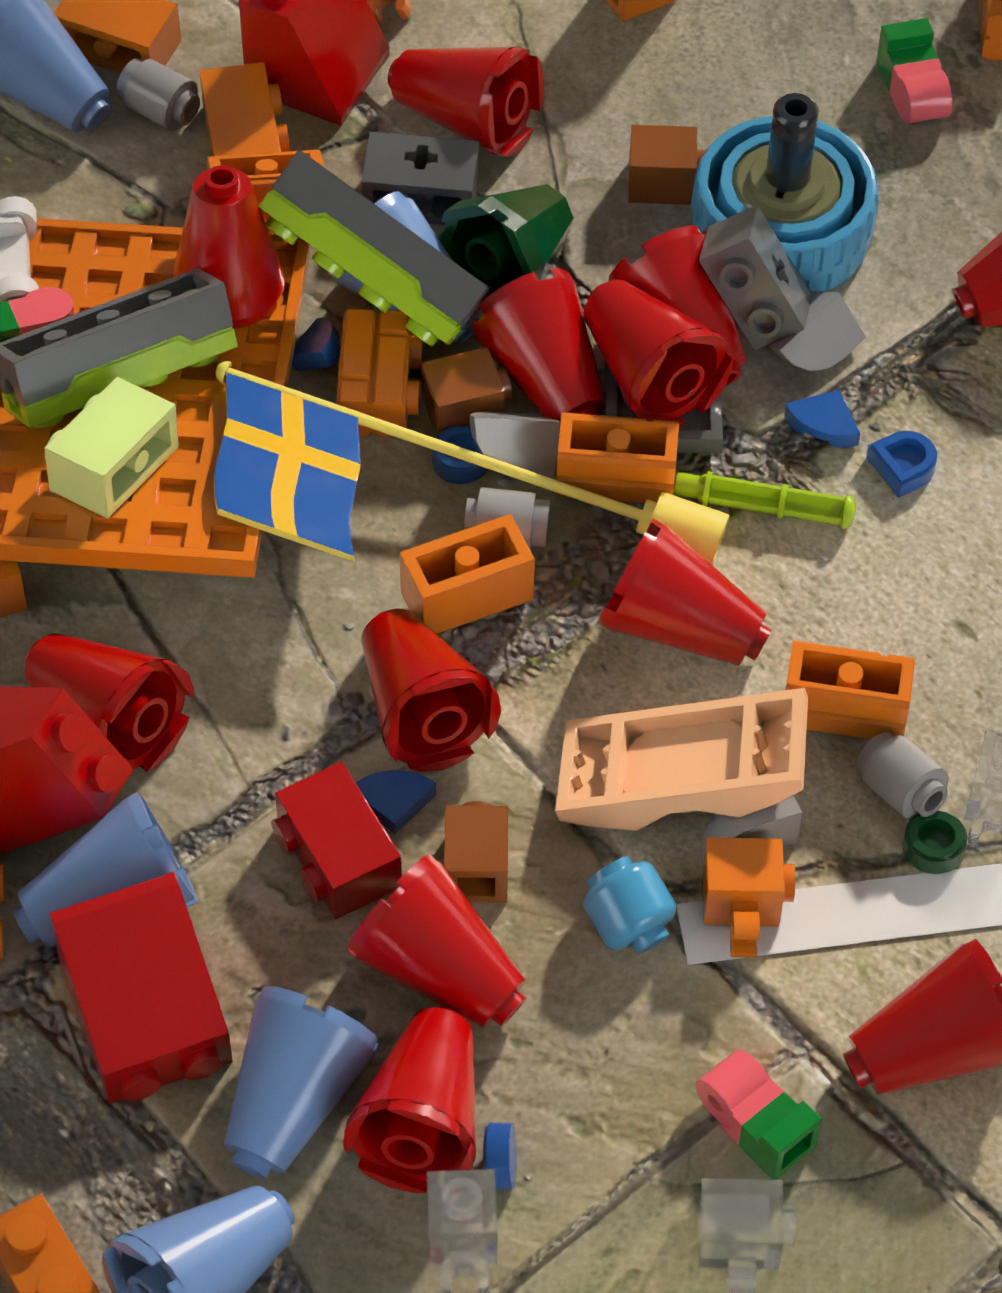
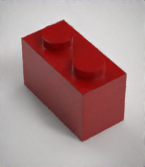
(337, 841)

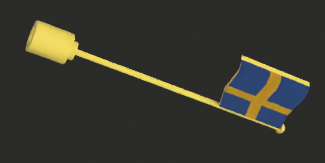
(296, 465)

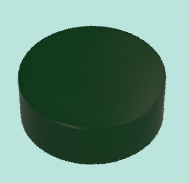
(935, 842)

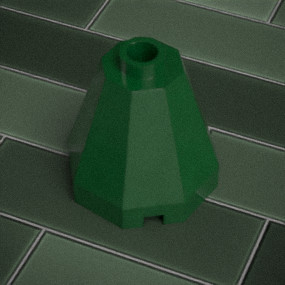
(507, 234)

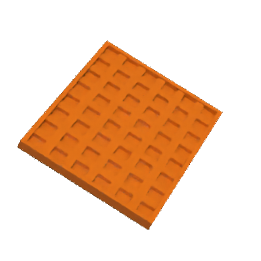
(173, 514)

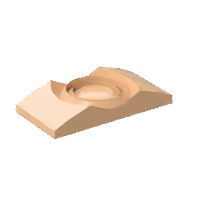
(683, 759)

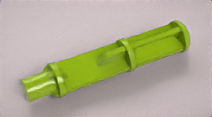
(767, 498)

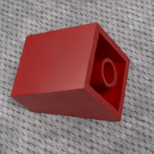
(315, 51)
(52, 766)
(141, 988)

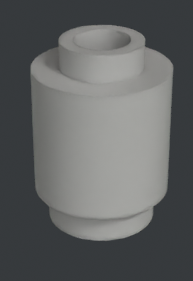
(158, 93)
(528, 512)
(903, 775)

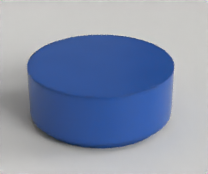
(452, 468)
(501, 1153)

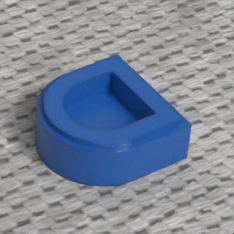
(903, 460)

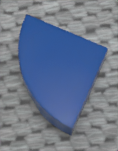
(317, 346)
(824, 418)
(396, 796)

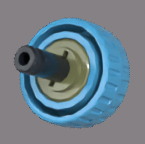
(804, 179)

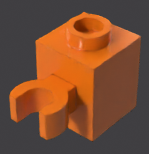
(745, 888)

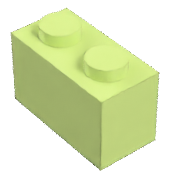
(111, 447)

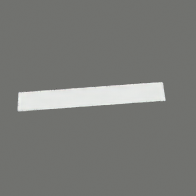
(860, 913)

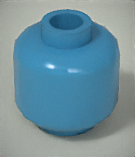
(629, 905)

